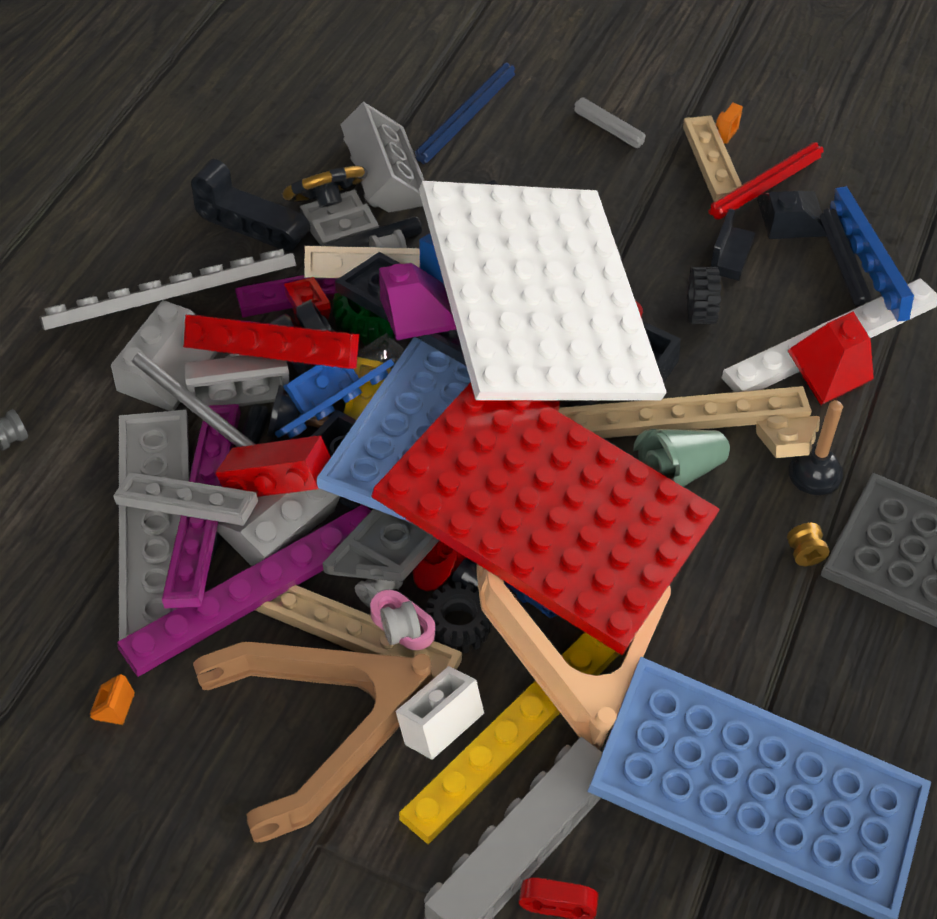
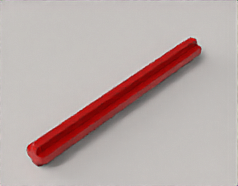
(766, 180)

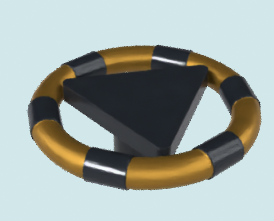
(325, 185)

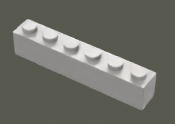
(521, 842)

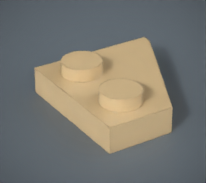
(788, 435)

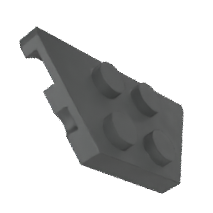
(380, 549)

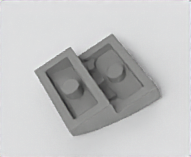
(339, 220)

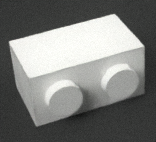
(440, 712)

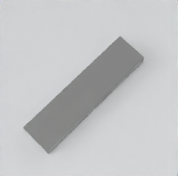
(186, 498)

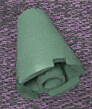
(682, 453)

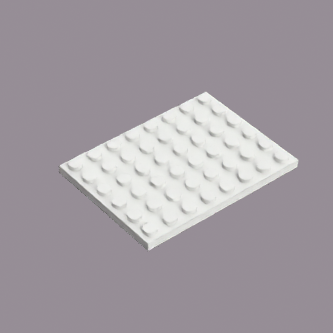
(539, 294)

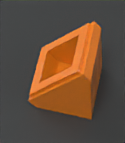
(113, 700)

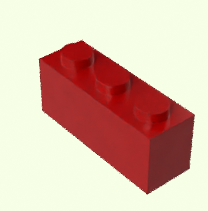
(275, 466)

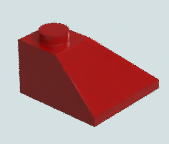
(835, 358)

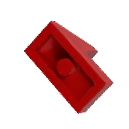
(306, 289)

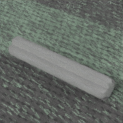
(609, 122)

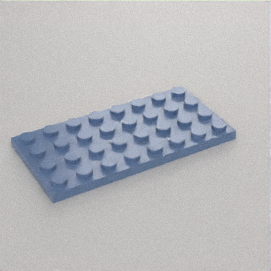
(393, 420)
(763, 790)

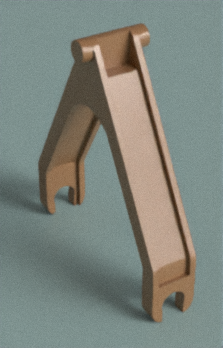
(385, 677)

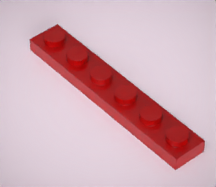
(271, 341)

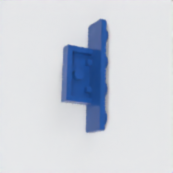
(323, 386)

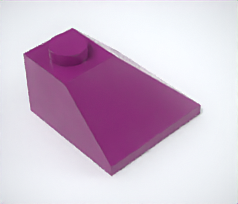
(414, 301)

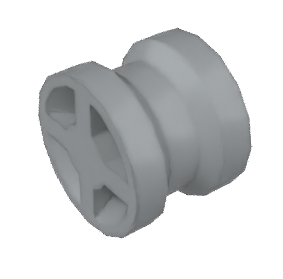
(400, 622)

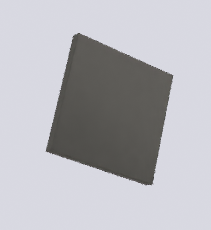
(890, 549)

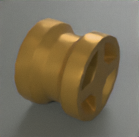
(808, 544)

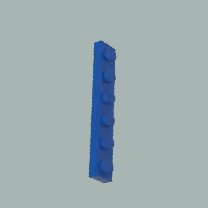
(873, 255)

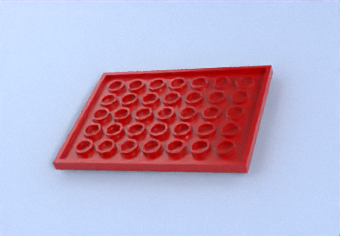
(549, 511)

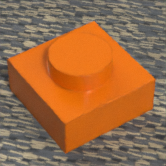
(729, 122)

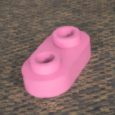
(394, 600)

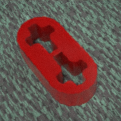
(558, 898)

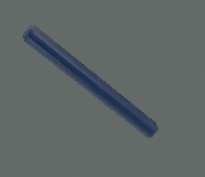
(464, 113)

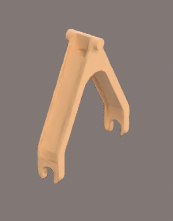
(583, 699)

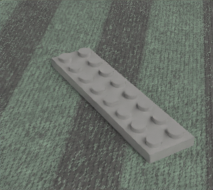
(154, 291)
(155, 447)

